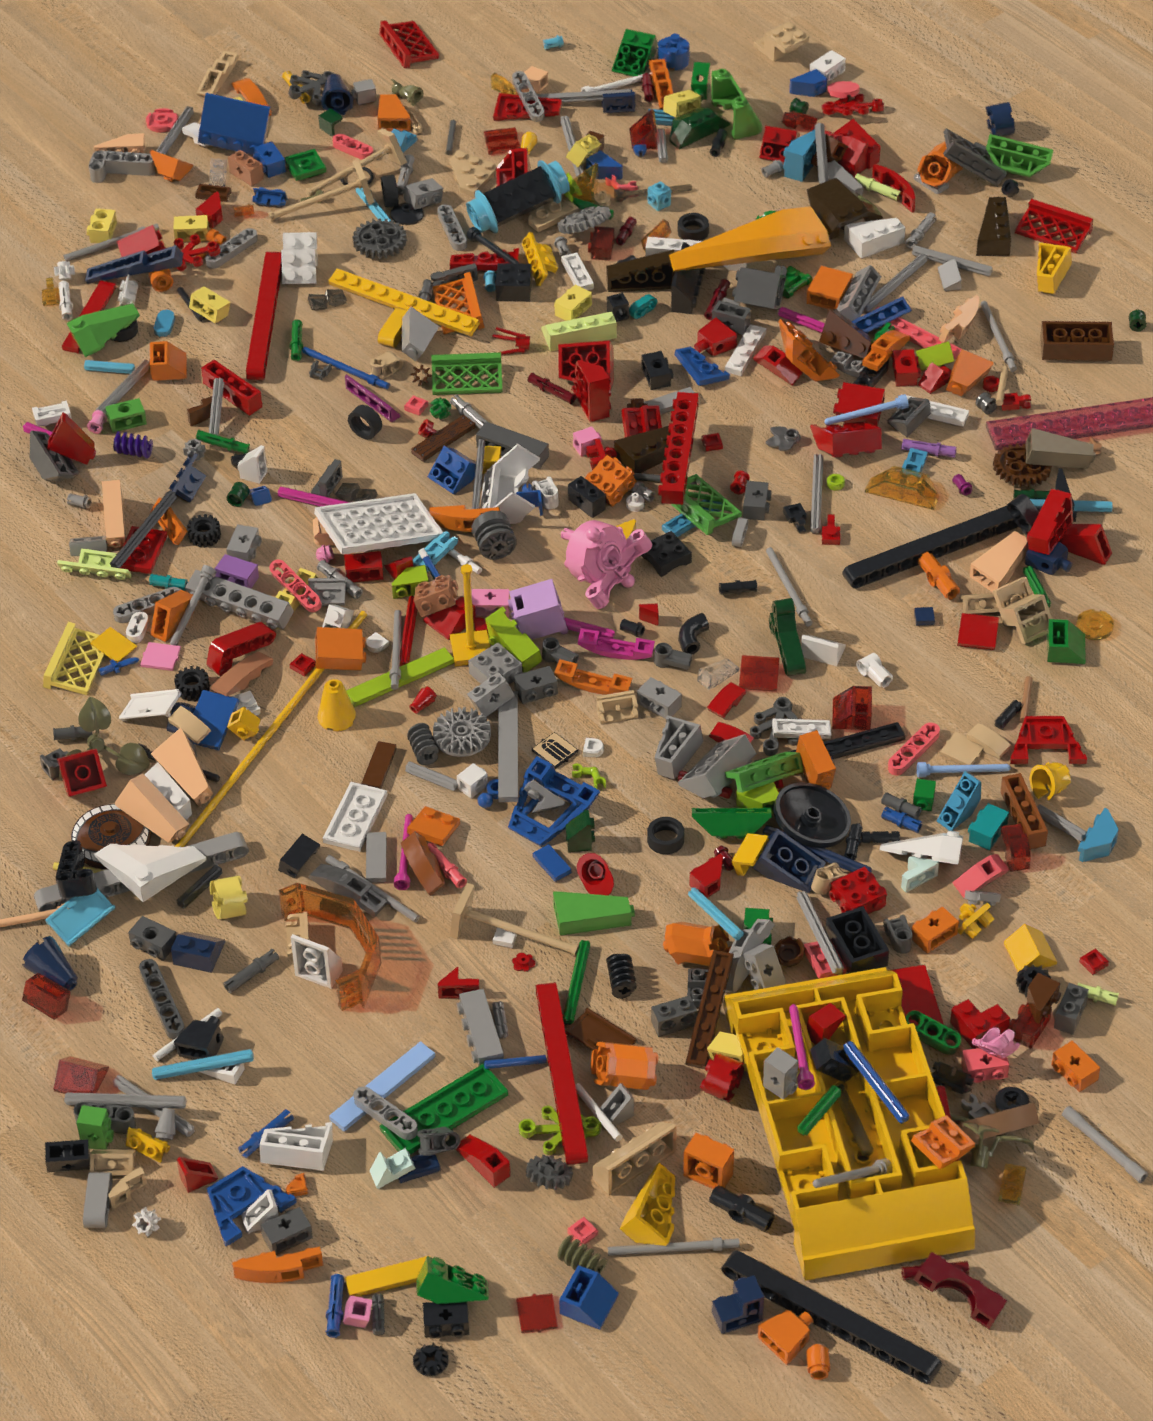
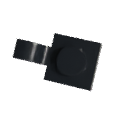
(796, 514)

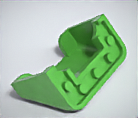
(729, 95)

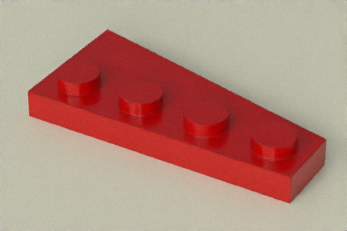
(511, 107)
(483, 261)

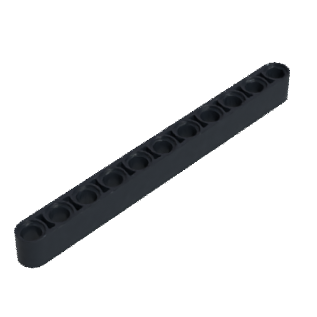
(937, 543)
(835, 1318)

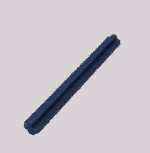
(827, 855)

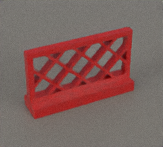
(398, 47)
(1059, 217)

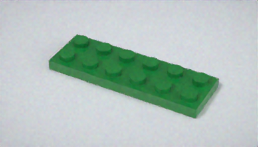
(451, 1105)

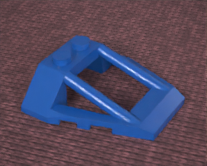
(578, 795)

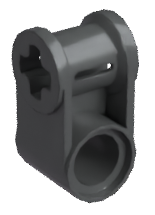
(899, 934)
(433, 1140)

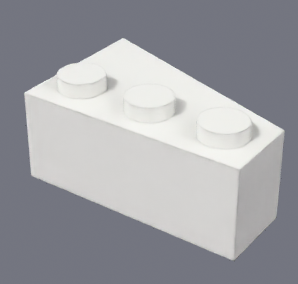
(874, 236)
(170, 790)
(297, 1147)

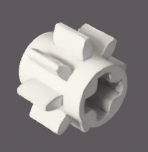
(64, 270)
(146, 1221)

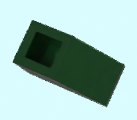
(580, 833)

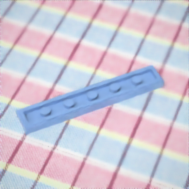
(385, 1083)

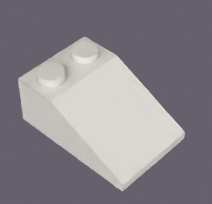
(315, 962)

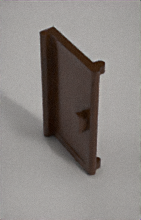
(594, 1028)

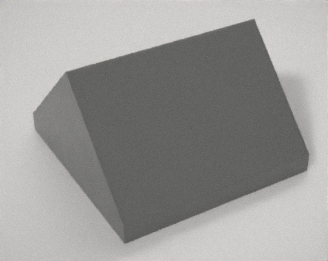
(910, 418)

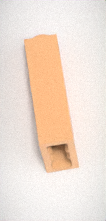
(114, 513)
(1000, 562)
(183, 767)
(151, 809)

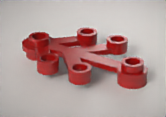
(847, 109)
(212, 248)

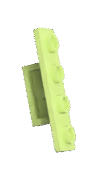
(95, 562)

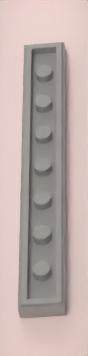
(508, 750)

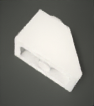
(253, 465)

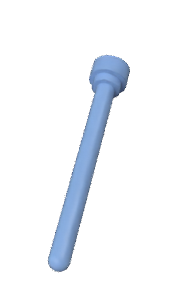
(900, 402)
(925, 769)

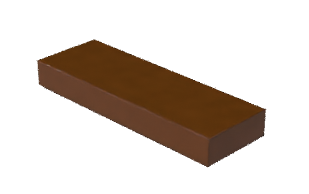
(379, 764)

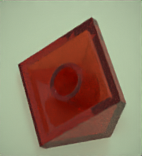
(645, 131)
(79, 1076)

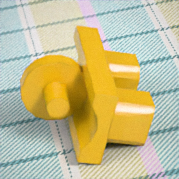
(982, 915)

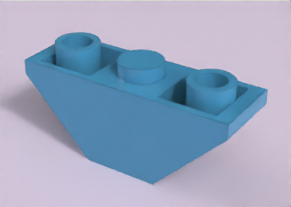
(961, 802)
(1099, 839)

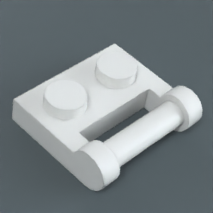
(50, 414)

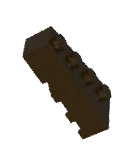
(995, 229)
(642, 273)
(642, 450)

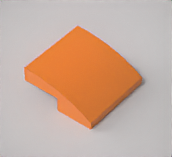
(943, 1142)

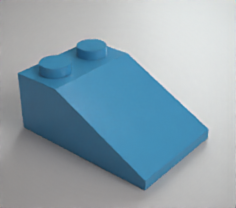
(798, 157)

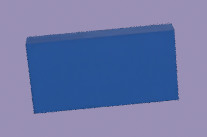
(552, 863)

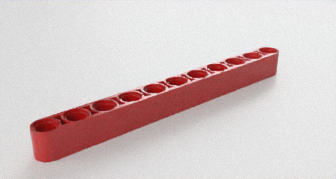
(264, 317)
(561, 1074)

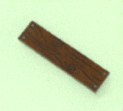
(443, 438)

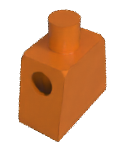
(786, 1334)

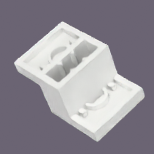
(299, 258)

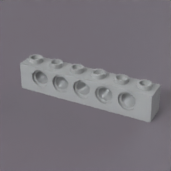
(226, 594)

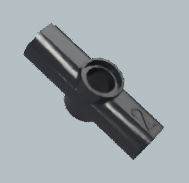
(741, 1208)

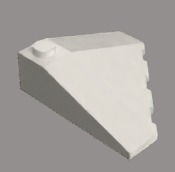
(149, 868)

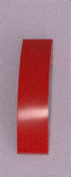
(894, 180)

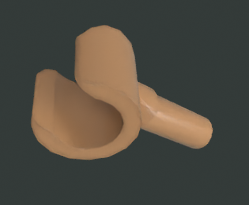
(1096, 446)

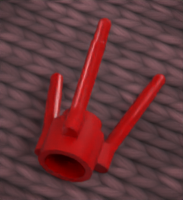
(522, 341)

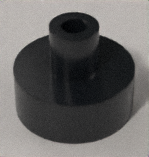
(1010, 188)

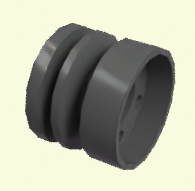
(494, 535)

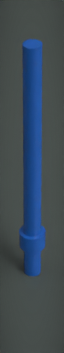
(372, 379)

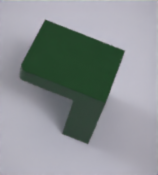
(328, 120)

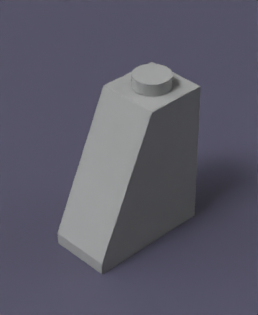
(416, 333)

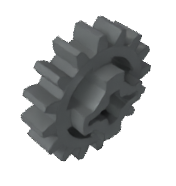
(549, 1172)

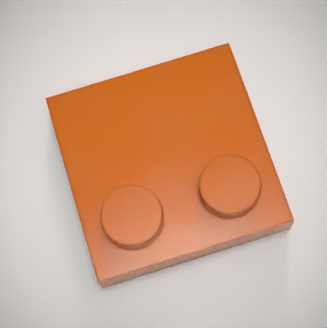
(434, 825)

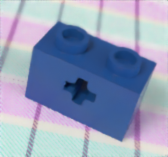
(271, 159)

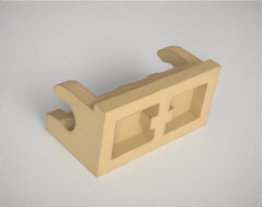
(617, 707)
(298, 928)

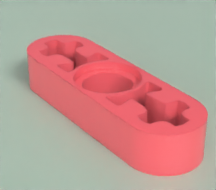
(343, 143)

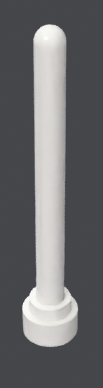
(613, 85)

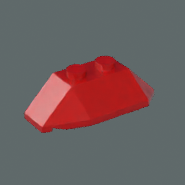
(513, 165)

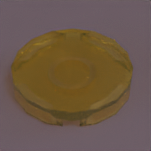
(1095, 624)

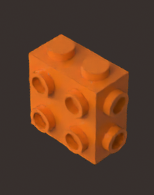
(612, 479)

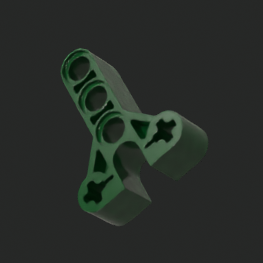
(783, 627)

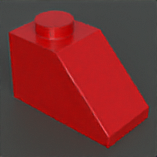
(212, 208)

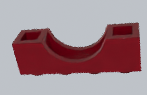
(939, 1274)

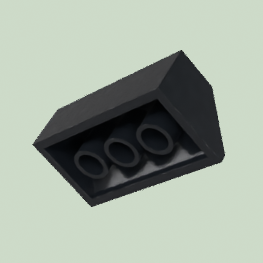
(685, 288)

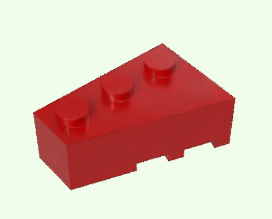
(855, 129)
(1051, 522)

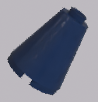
(336, 95)
(50, 962)

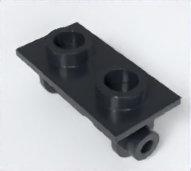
(958, 1082)

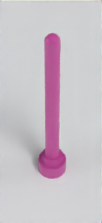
(402, 880)
(805, 1078)

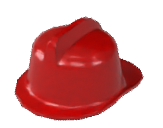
(595, 874)

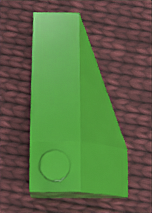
(97, 328)

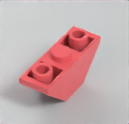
(981, 874)

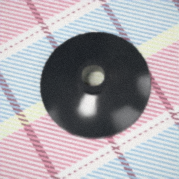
(406, 214)

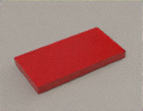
(918, 993)

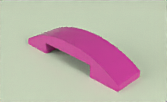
(615, 648)

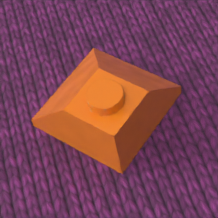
(170, 166)

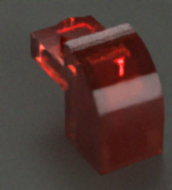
(1017, 847)

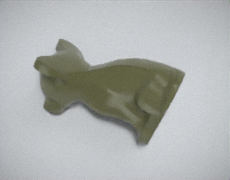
(410, 92)

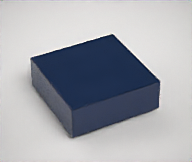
(924, 616)

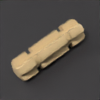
(417, 128)

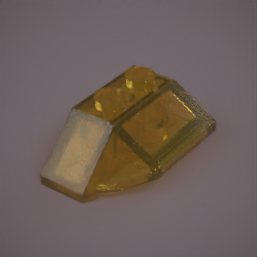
(904, 486)

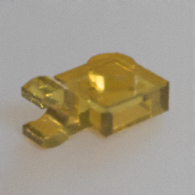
(50, 295)

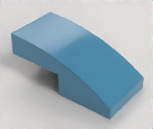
(915, 460)

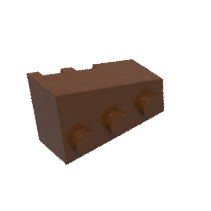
(844, 335)

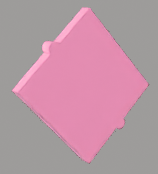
(160, 656)

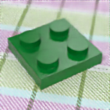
(305, 164)

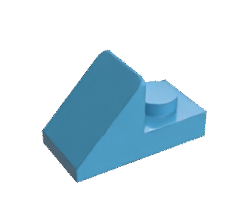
(404, 139)

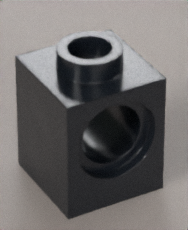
(618, 306)

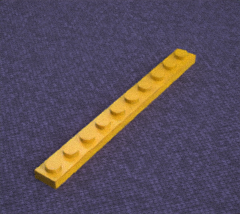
(394, 298)

